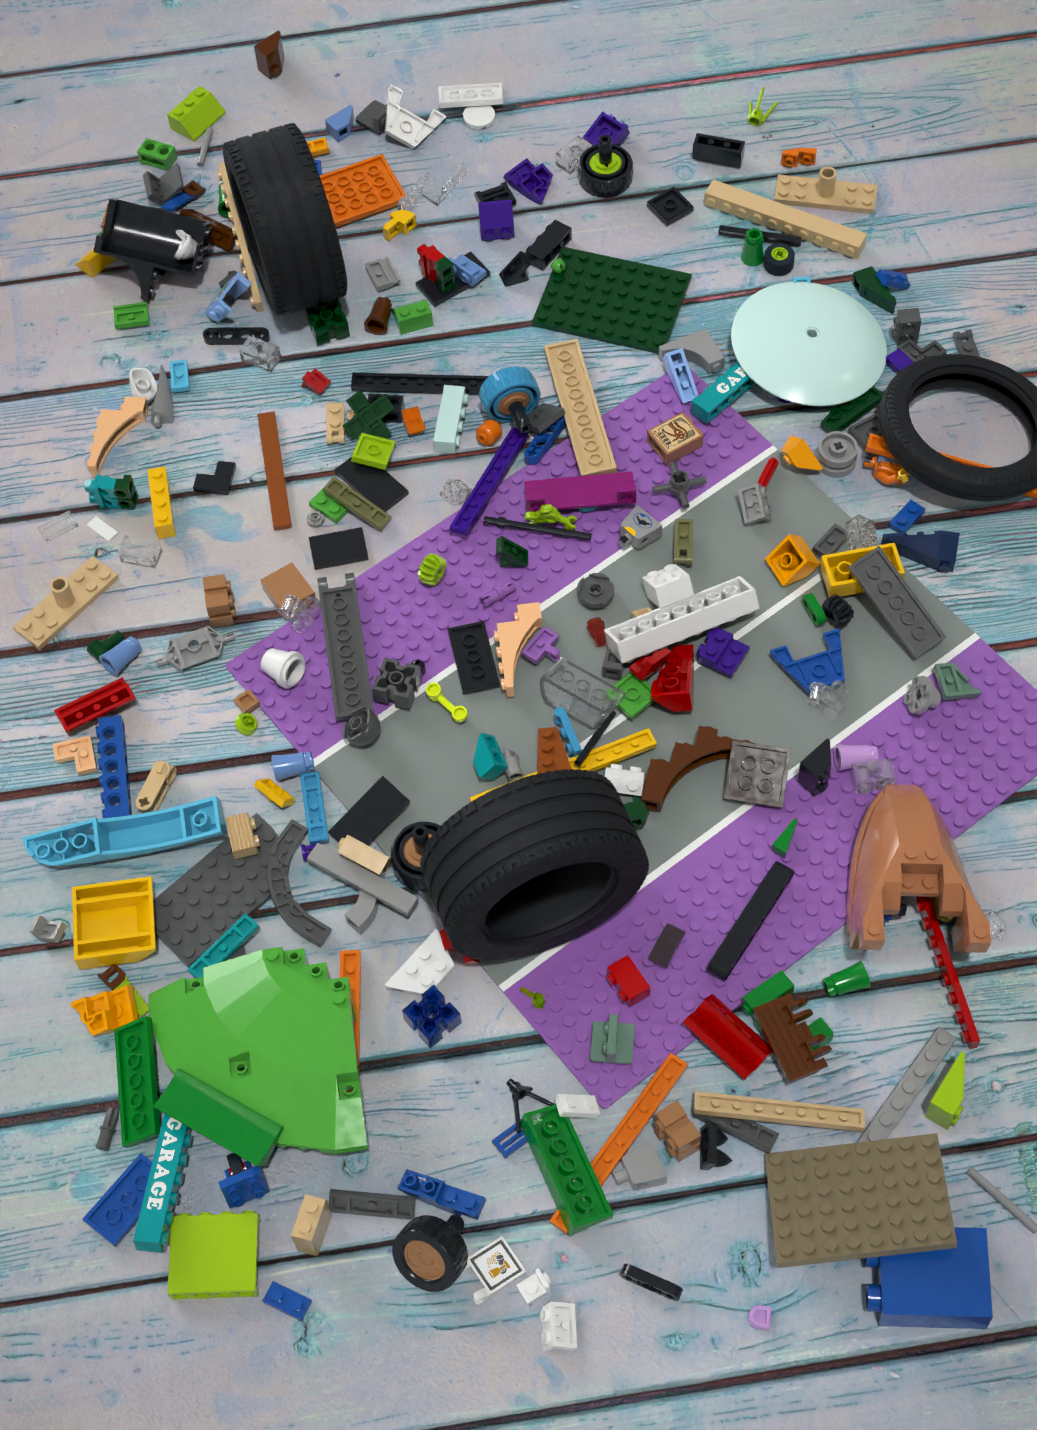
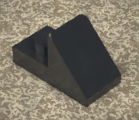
(515, 270)

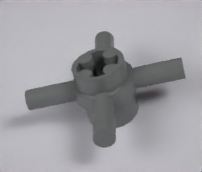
(679, 484)

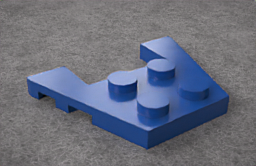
(820, 667)

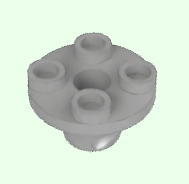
(922, 695)

